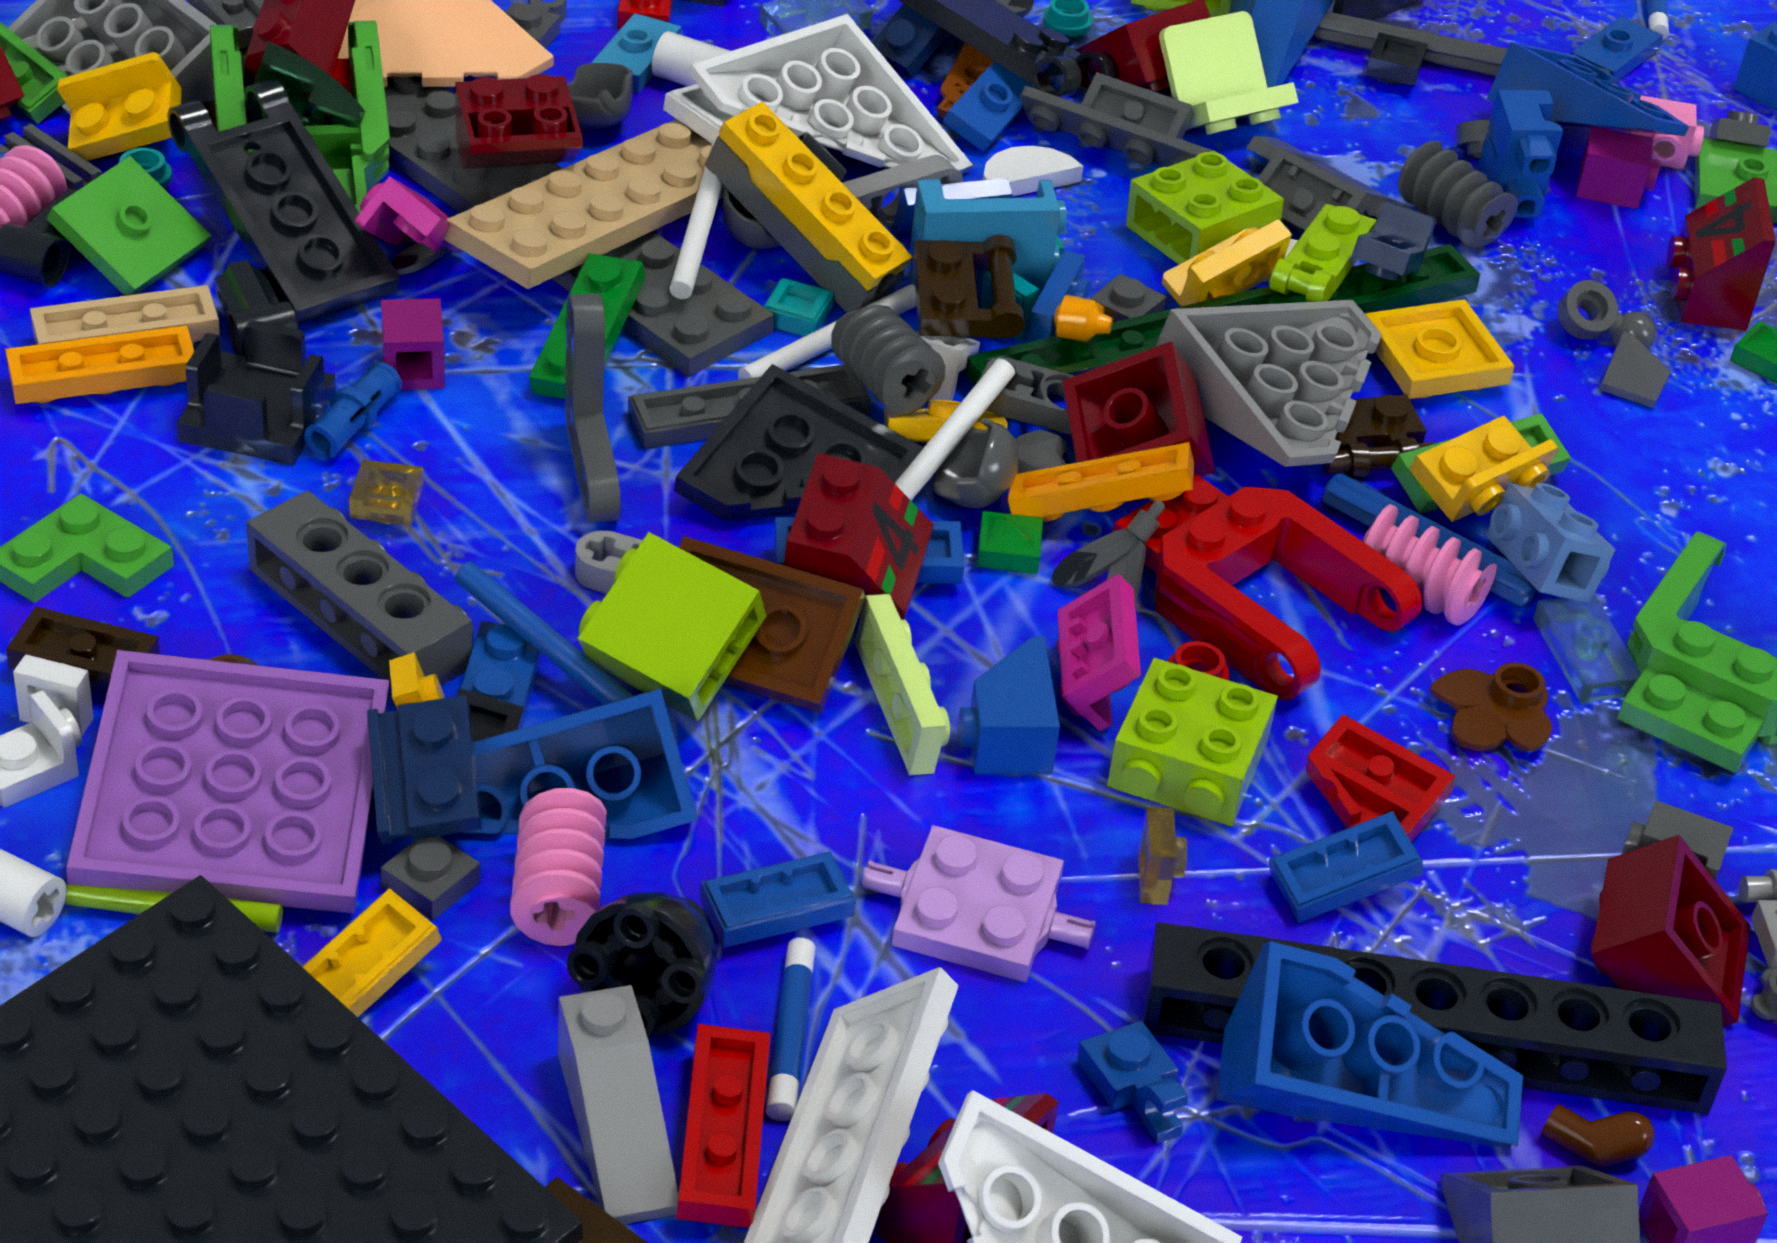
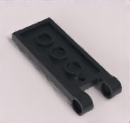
(1016, 43)
(286, 204)

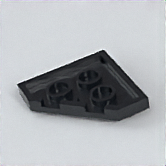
(769, 444)

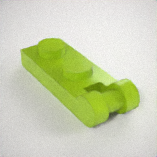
(1321, 254)

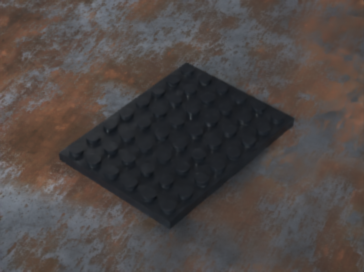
(226, 1097)

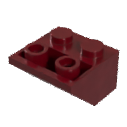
(516, 122)

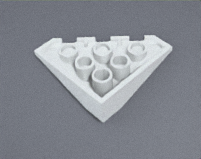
(834, 88)
(1040, 1189)

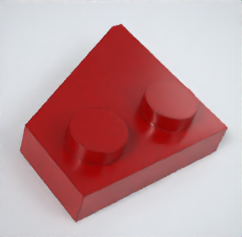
(1372, 775)

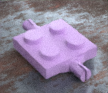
(978, 903)

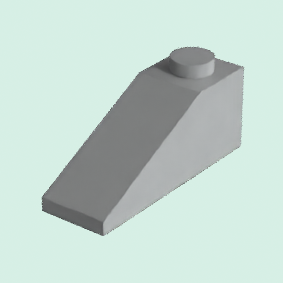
(617, 1103)

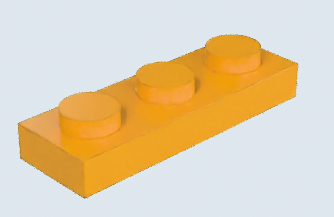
(99, 364)
(1103, 482)

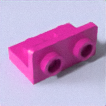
(396, 211)
(1098, 649)

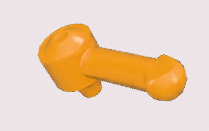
(1081, 319)

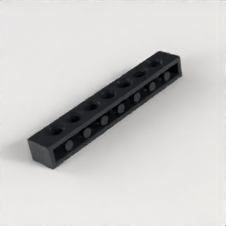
(1546, 1029)

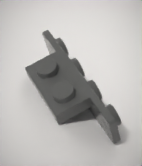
(1120, 116)

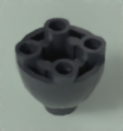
(654, 945)

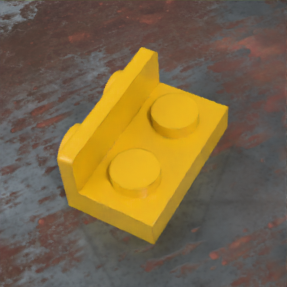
(119, 105)
(1229, 265)
(1478, 467)

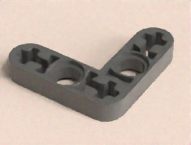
(584, 409)

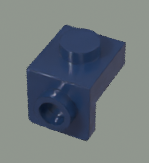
(911, 40)
(1396, 241)

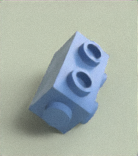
(1550, 541)

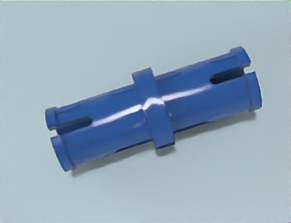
(352, 410)

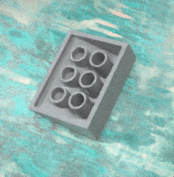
(104, 32)

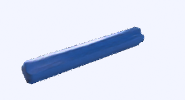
(1366, 504)

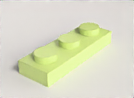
(901, 685)

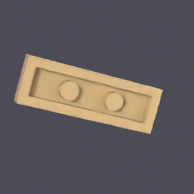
(128, 314)

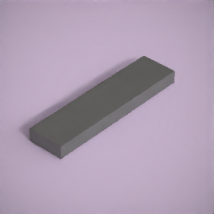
(697, 411)

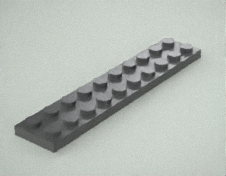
(681, 331)

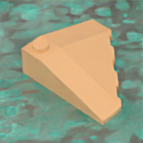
(449, 41)

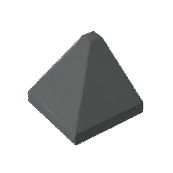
(1635, 373)

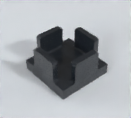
(255, 400)

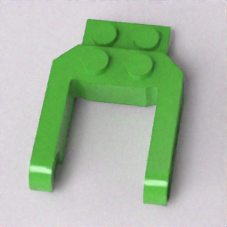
(354, 154)
(1693, 681)

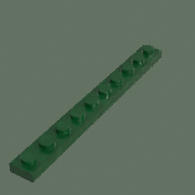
(1440, 277)

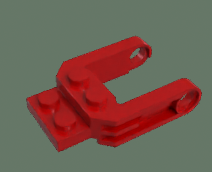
(1219, 539)

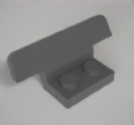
(1311, 184)

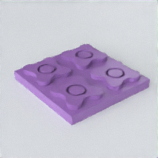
(229, 779)

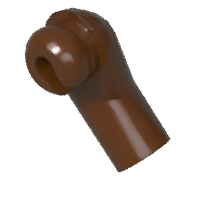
(1601, 1141)

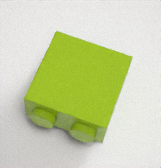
(1198, 205)
(671, 625)
(1192, 741)

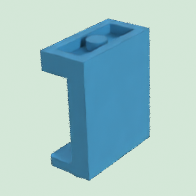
(1028, 221)

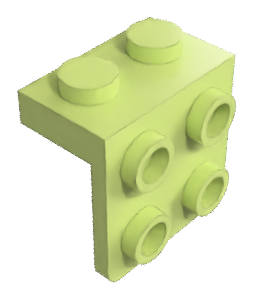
(1221, 73)

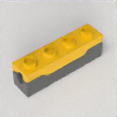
(807, 208)

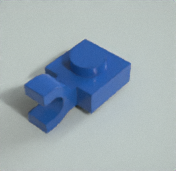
(1135, 1070)

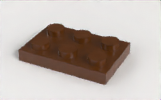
(804, 632)

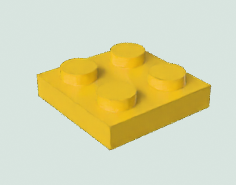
(1439, 349)

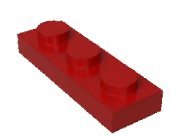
(723, 1126)

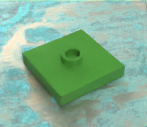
(1729, 164)
(129, 227)

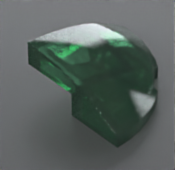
(309, 89)

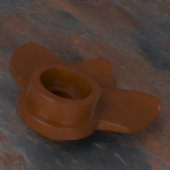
(1496, 707)

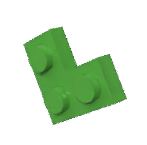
(83, 539)

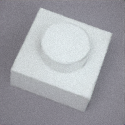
(62, 683)

